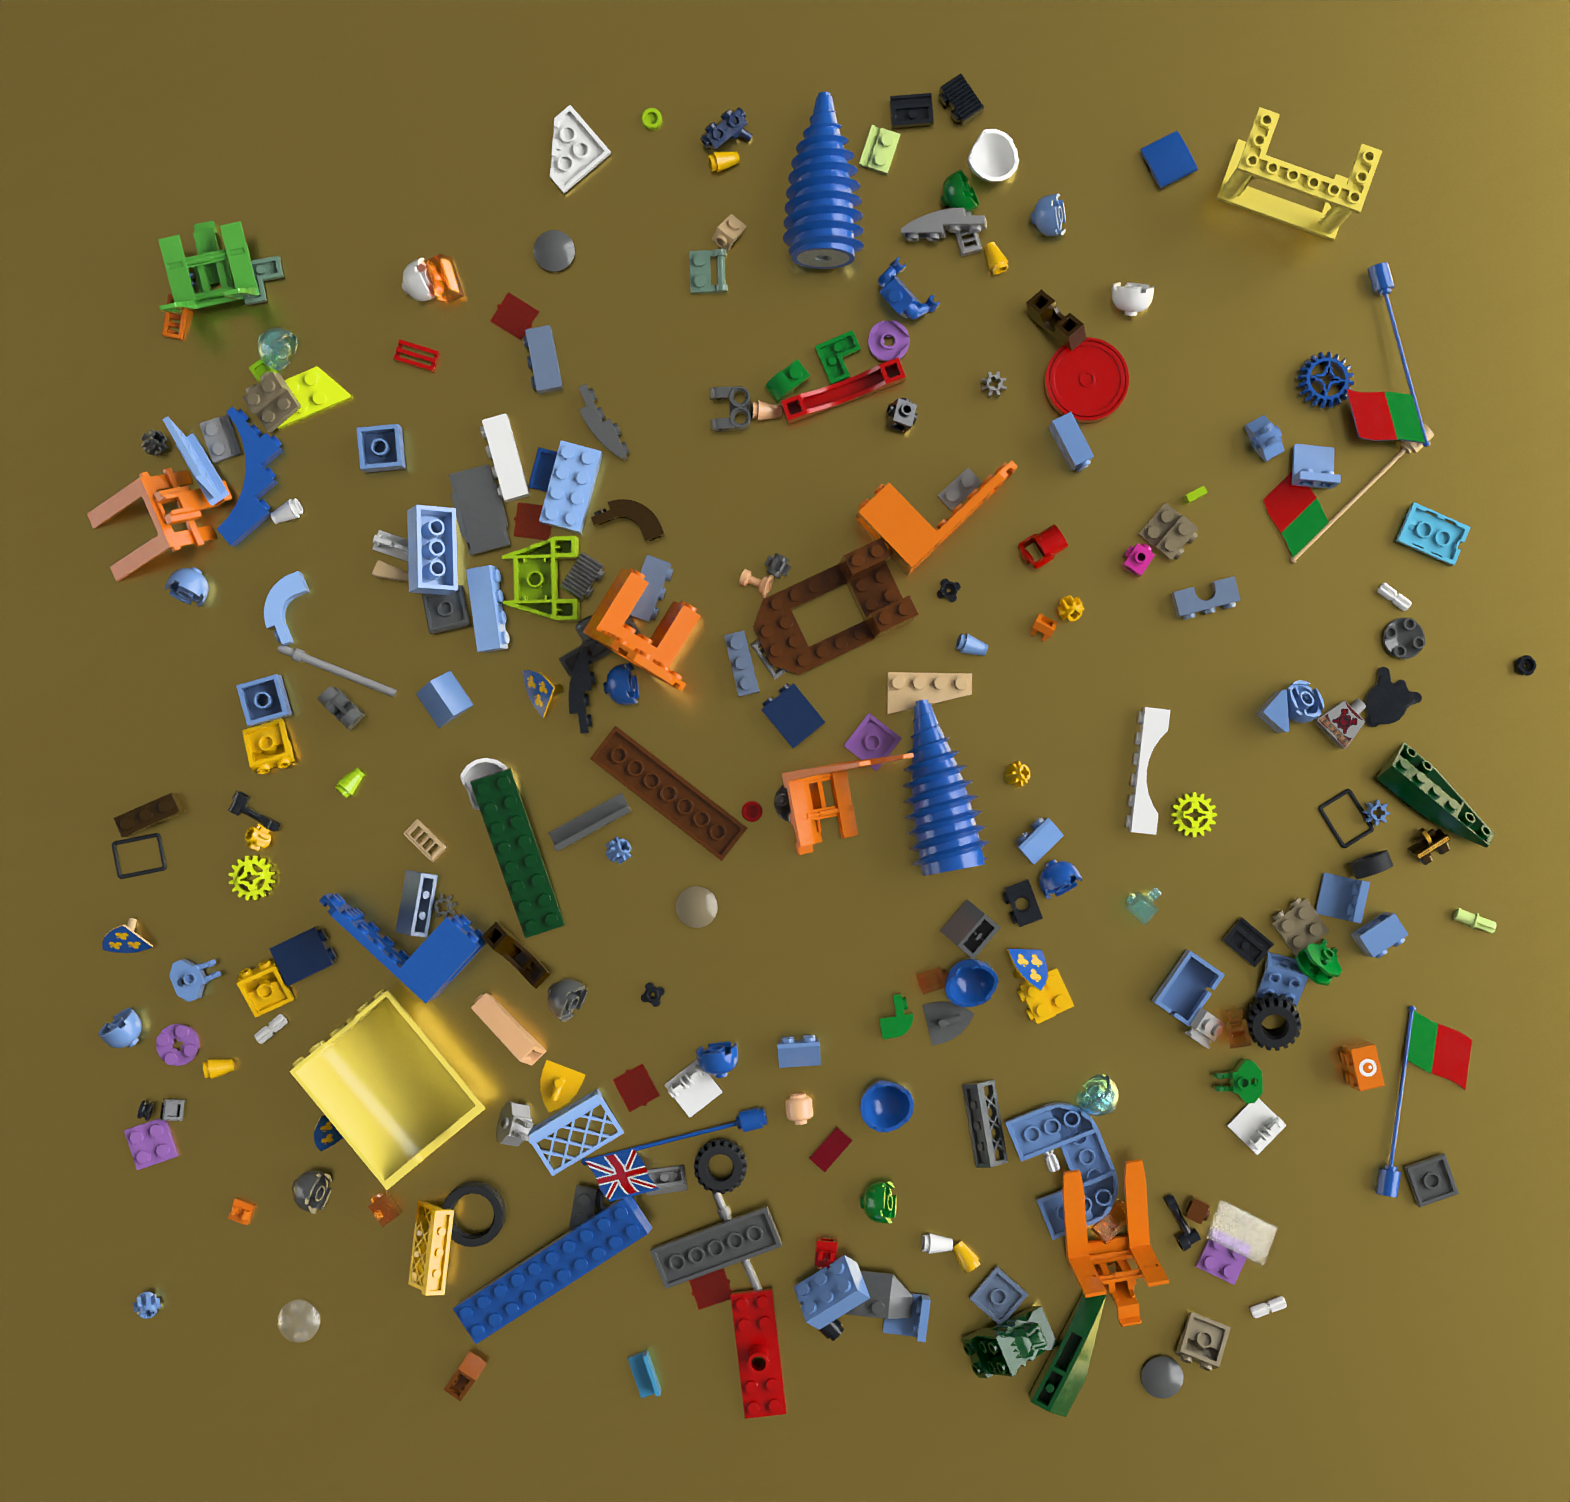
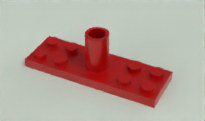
(758, 1336)

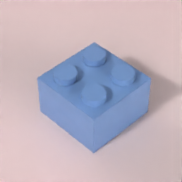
(381, 448)
(264, 700)
(1379, 935)

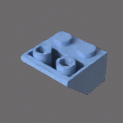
(1038, 840)
(799, 1052)

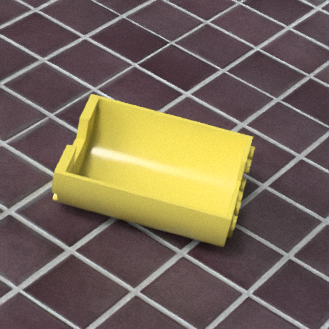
(386, 1088)

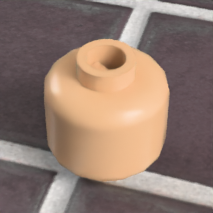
(799, 1108)

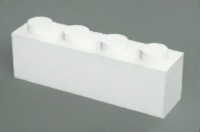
(505, 457)

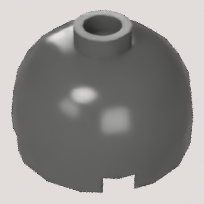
(565, 997)
(311, 1190)

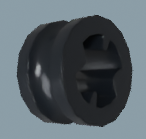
(145, 1110)

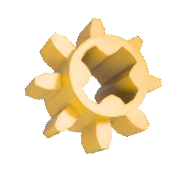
(1070, 608)
(1017, 774)
(257, 837)

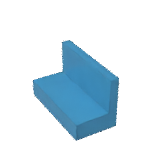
(644, 1374)

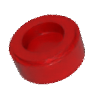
(751, 811)

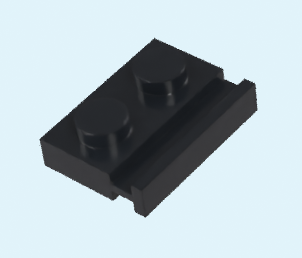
(911, 110)
(1247, 942)

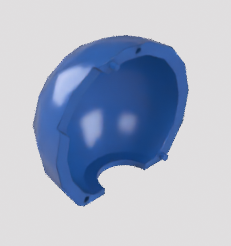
(970, 983)
(886, 1106)

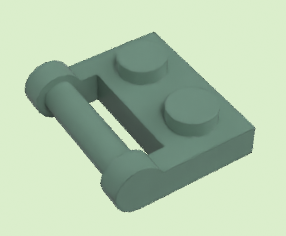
(701, 271)

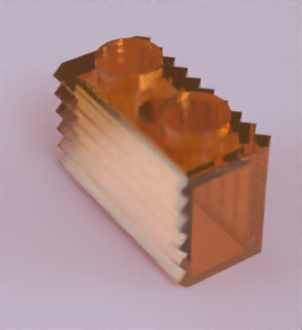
(444, 278)

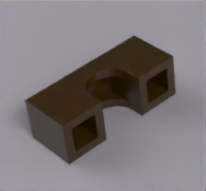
(1065, 329)
(149, 814)

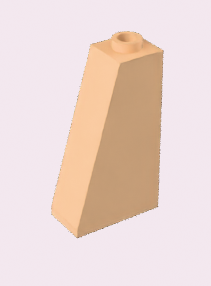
(508, 1029)

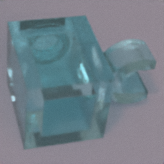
(1141, 906)

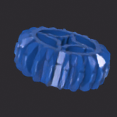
(1316, 379)

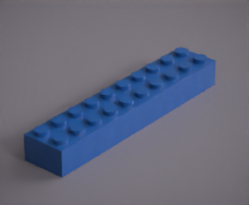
(552, 1268)

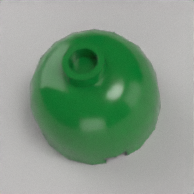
(958, 192)
(879, 1202)

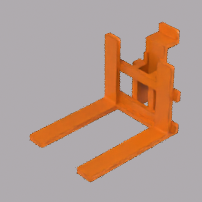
(189, 503)

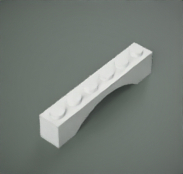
(1143, 814)

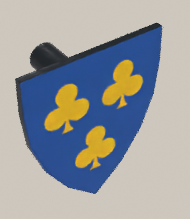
(325, 1134)

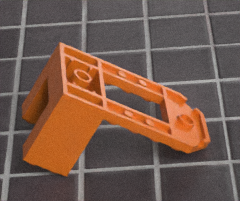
(907, 532)
(648, 654)

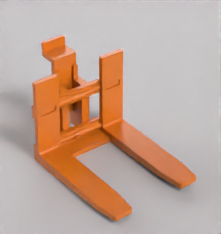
(809, 803)
(1090, 1257)

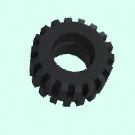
(1273, 1037)
(714, 1183)

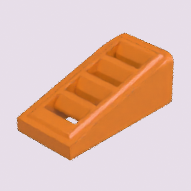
(182, 325)

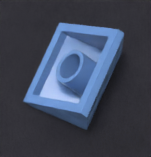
(444, 699)
(1275, 712)

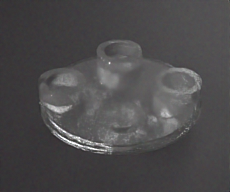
(298, 1321)

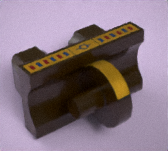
(1429, 842)

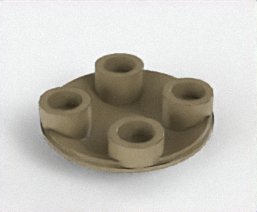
(696, 907)

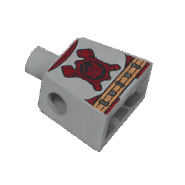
(1342, 722)

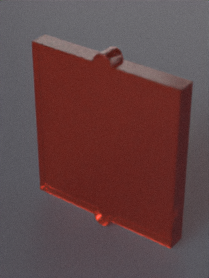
(514, 316)
(528, 524)
(636, 1087)
(711, 1288)

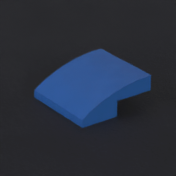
(1169, 159)

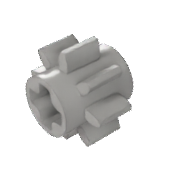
(996, 378)

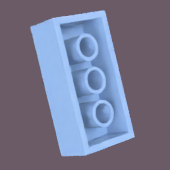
(571, 487)
(432, 550)

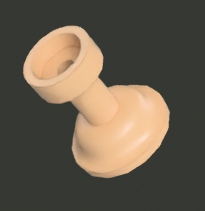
(764, 584)

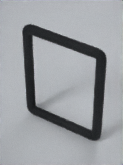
(1332, 827)
(133, 840)

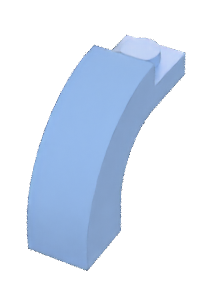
(277, 601)

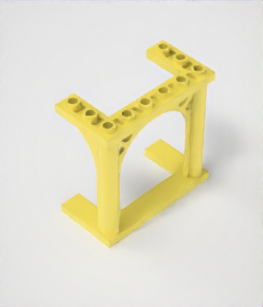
(1340, 194)

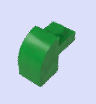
(785, 381)
(897, 1024)

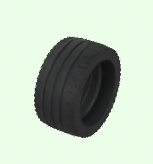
(497, 1203)

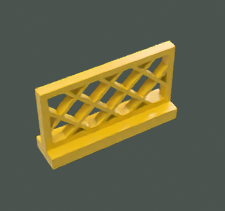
(436, 1256)

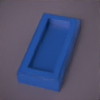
(542, 469)

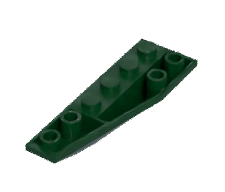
(1432, 795)
(1069, 1360)

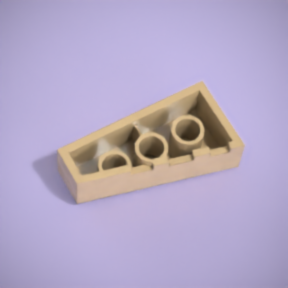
(907, 688)

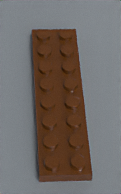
(668, 793)

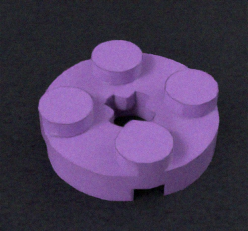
(888, 329)
(172, 1055)

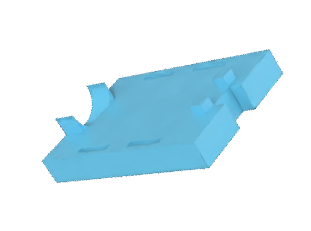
(1432, 534)

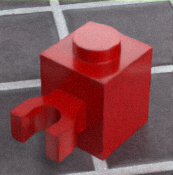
(825, 1252)

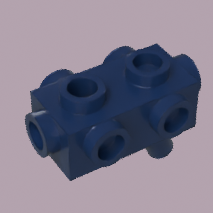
(729, 126)

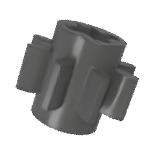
(154, 442)
(777, 565)
(449, 905)

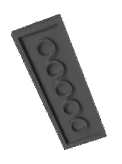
(716, 1247)

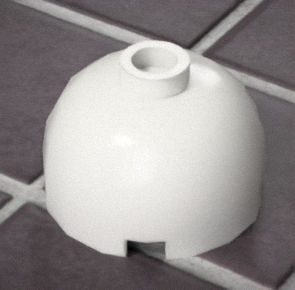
(417, 281)
(1132, 297)

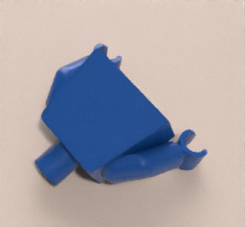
(900, 296)

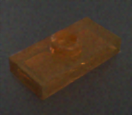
(1111, 1223)

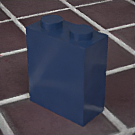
(792, 715)
(303, 955)

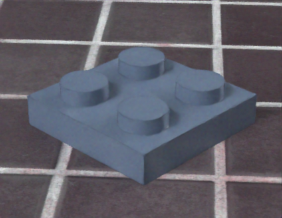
(998, 1295)

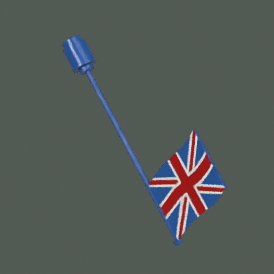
(624, 1172)

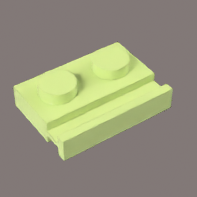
(879, 149)

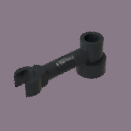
(240, 804)
(1187, 1236)

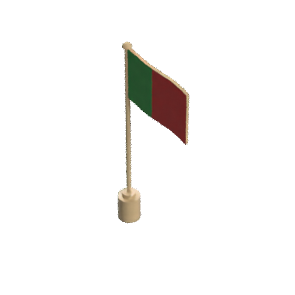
(1300, 514)

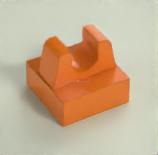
(1044, 625)
(241, 1211)

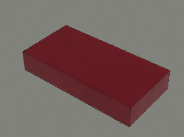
(830, 1149)

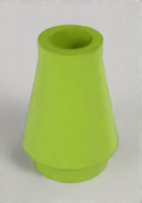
(349, 783)

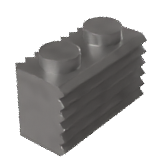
(582, 577)

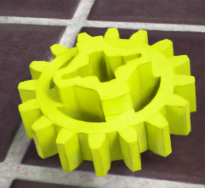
(1194, 806)
(249, 870)

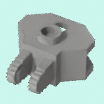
(514, 1124)

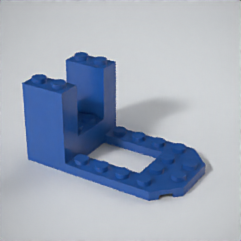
(431, 965)

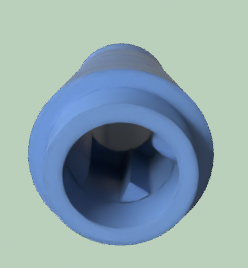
(971, 645)

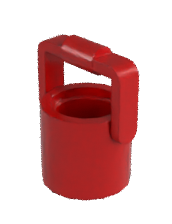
(1047, 542)

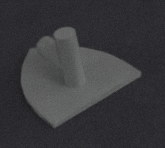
(946, 1020)

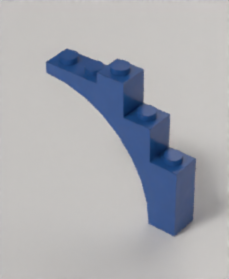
(259, 452)

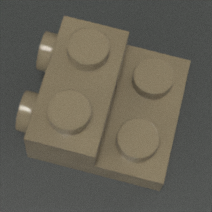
(271, 400)
(1169, 532)
(1299, 925)
(1202, 1342)

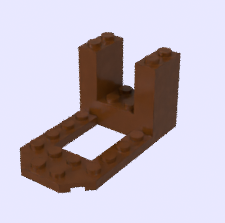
(873, 593)

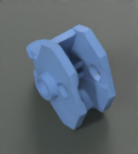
(1265, 438)
(193, 977)

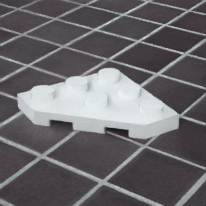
(574, 149)

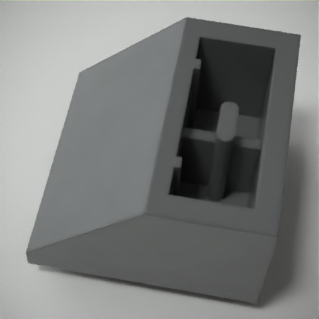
(970, 929)

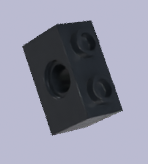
(1022, 890)

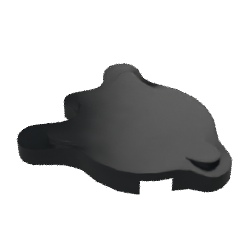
(1387, 700)

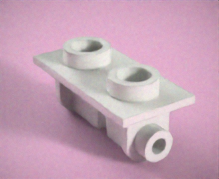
(391, 545)

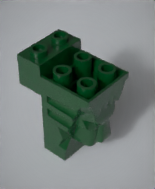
(1010, 1343)

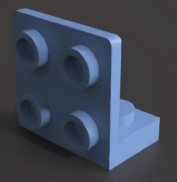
(1314, 466)
(1342, 897)
(1282, 977)
(914, 1326)

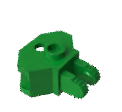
(1319, 962)
(1240, 1081)

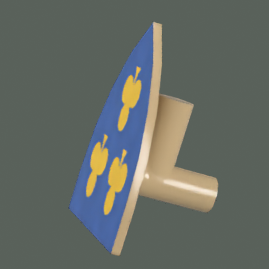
(124, 939)

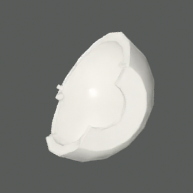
(993, 156)
(478, 769)

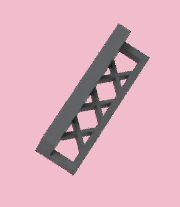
(589, 822)
(981, 1125)

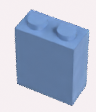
(1071, 442)

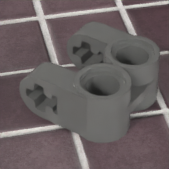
(744, 408)
(341, 707)

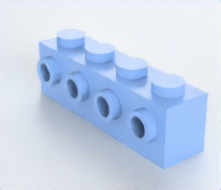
(487, 608)

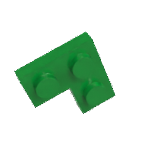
(832, 354)

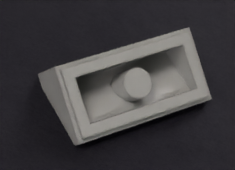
(668, 1179)

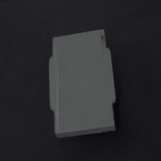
(479, 509)

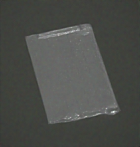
(1241, 1232)

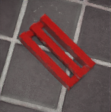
(399, 350)

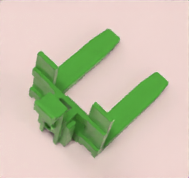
(210, 268)

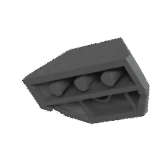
(887, 1297)

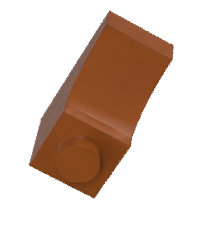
(465, 1376)

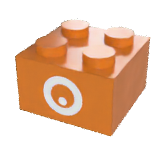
(1362, 1066)

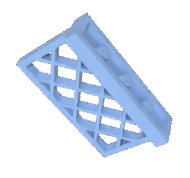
(198, 463)
(568, 1115)

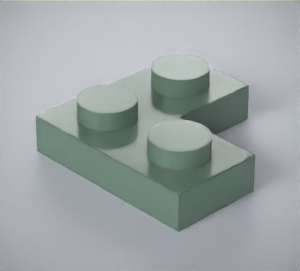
(264, 270)

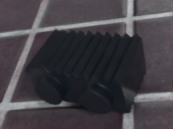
(961, 99)

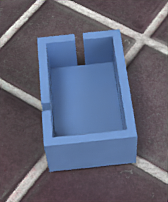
(1184, 988)
(831, 1292)

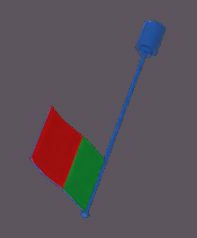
(1387, 414)
(1436, 1051)

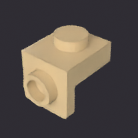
(728, 232)

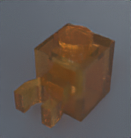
(931, 979)
(1237, 1030)
(384, 1208)

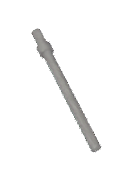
(299, 655)
(724, 1213)

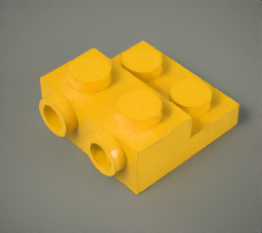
(268, 746)
(264, 987)
(1047, 1002)

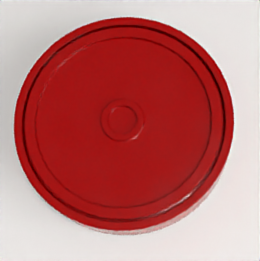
(1087, 380)

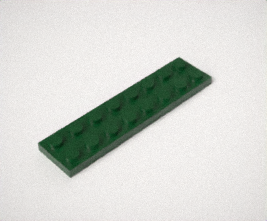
(517, 852)

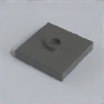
(446, 611)
(1431, 1180)

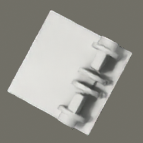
(693, 1089)
(1256, 1126)

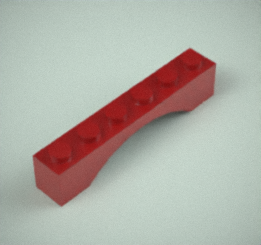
(828, 397)

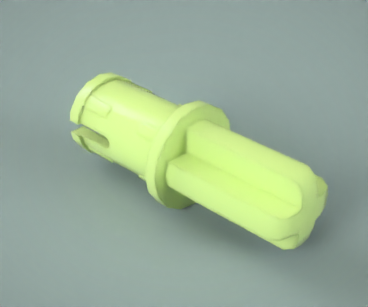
(1474, 920)

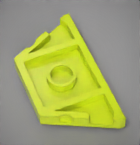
(314, 393)

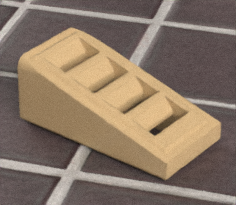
(386, 571)
(438, 851)

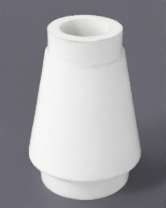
(289, 510)
(935, 1244)

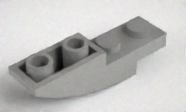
(934, 224)

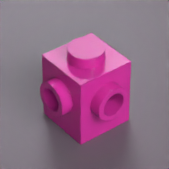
(1138, 558)

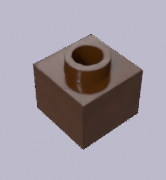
(1197, 1210)

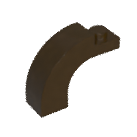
(633, 511)
(516, 953)

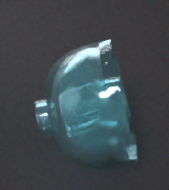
(276, 346)
(1099, 1096)

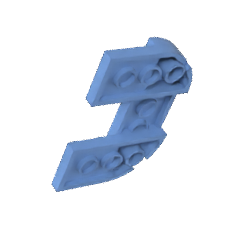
(1084, 1150)

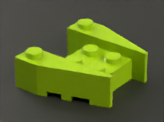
(538, 579)

